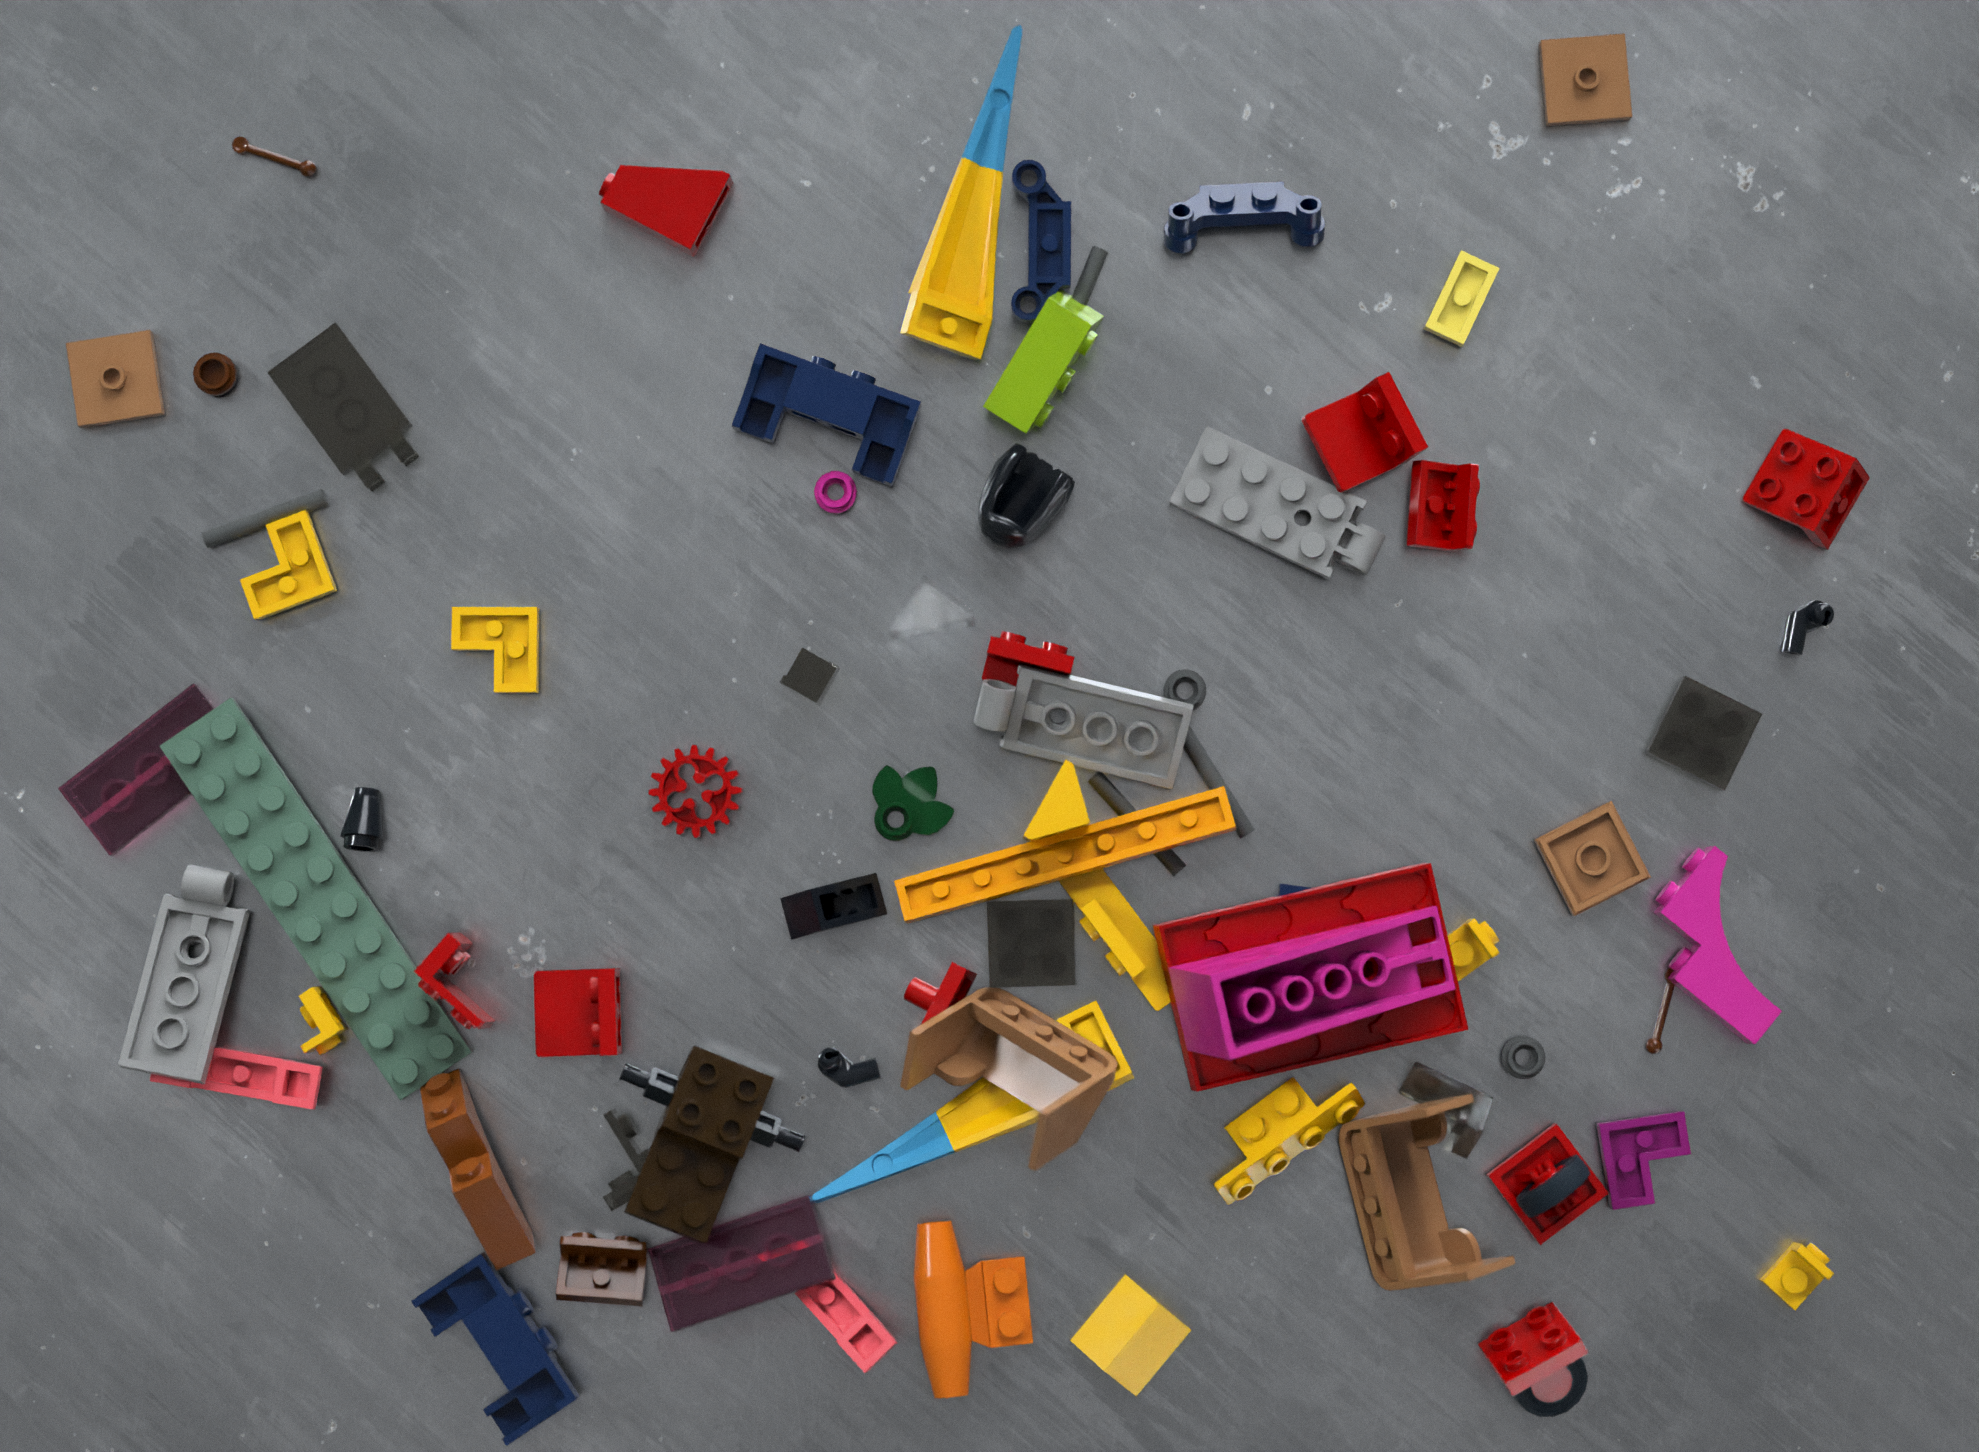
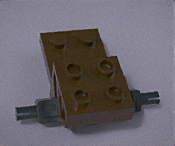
(700, 1139)

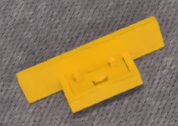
(1123, 932)
(1279, 1131)

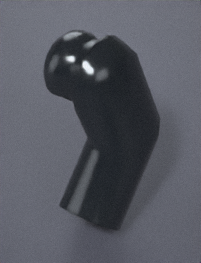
(1802, 621)
(845, 1072)

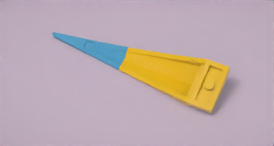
(957, 270)
(972, 1116)

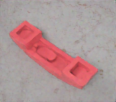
(258, 1077)
(849, 1321)

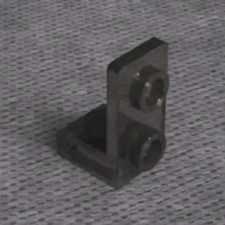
(1469, 1122)
(624, 1184)

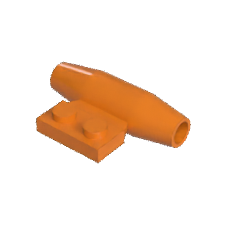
(964, 1306)

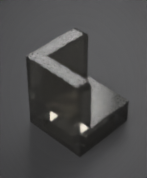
(810, 676)

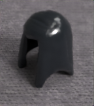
(1021, 498)

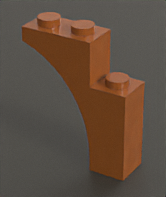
(474, 1170)

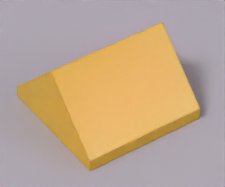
(1061, 807)

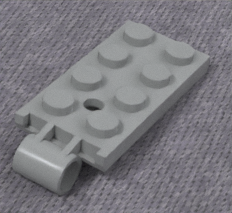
(1259, 500)
(1104, 726)
(182, 996)

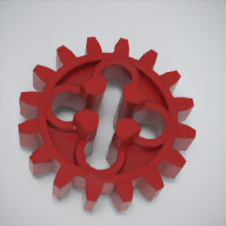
(704, 768)

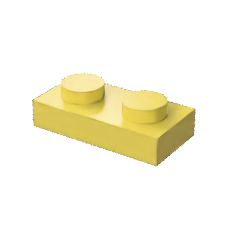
(1461, 298)

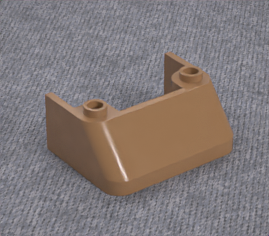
(1021, 1053)
(1401, 1200)

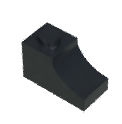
(833, 906)

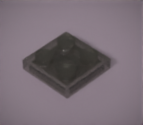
(1703, 733)
(1031, 943)

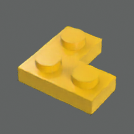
(301, 572)
(512, 637)

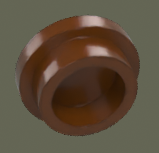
(215, 374)

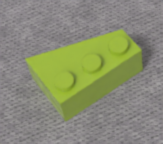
(1044, 362)

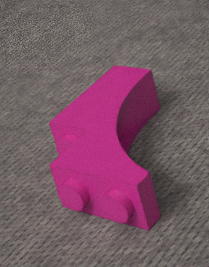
(1709, 968)

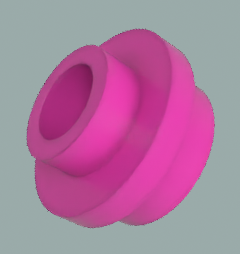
(828, 480)

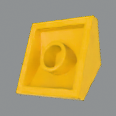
(1130, 1335)

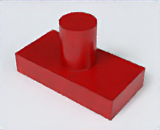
(936, 1000)

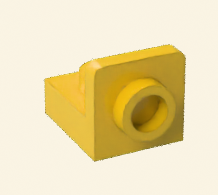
(1472, 946)
(321, 1013)
(1797, 1273)

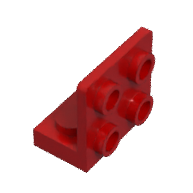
(1365, 433)
(1807, 486)
(443, 960)
(578, 1012)

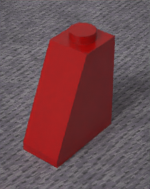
(667, 202)

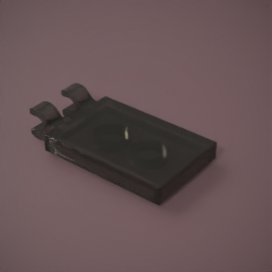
(344, 405)

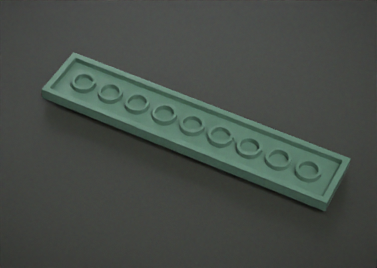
(315, 898)

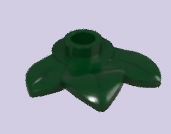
(911, 797)

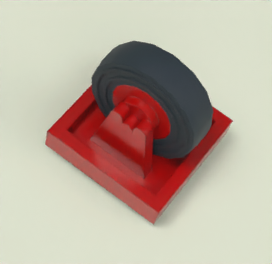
(1547, 1184)
(1539, 1361)

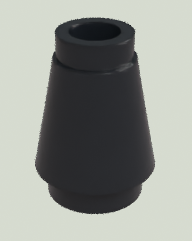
(363, 821)

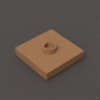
(1585, 79)
(115, 379)
(1592, 858)

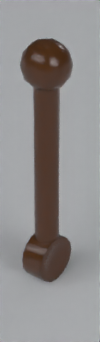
(242, 146)
(1654, 1044)

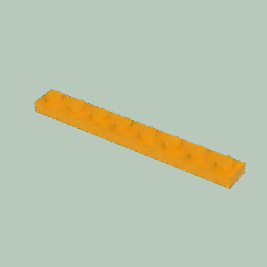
(1065, 855)

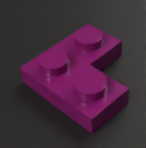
(1629, 1147)

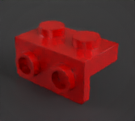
(1443, 505)
(1010, 650)

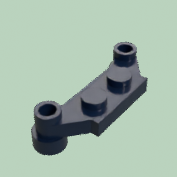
(1244, 206)
(1048, 240)

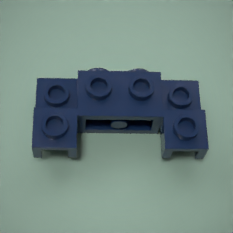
(833, 400)
(508, 1339)

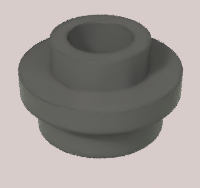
(1191, 678)
(1536, 1062)

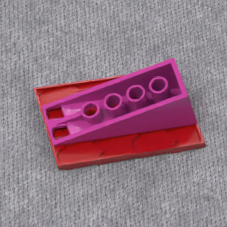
(1310, 976)

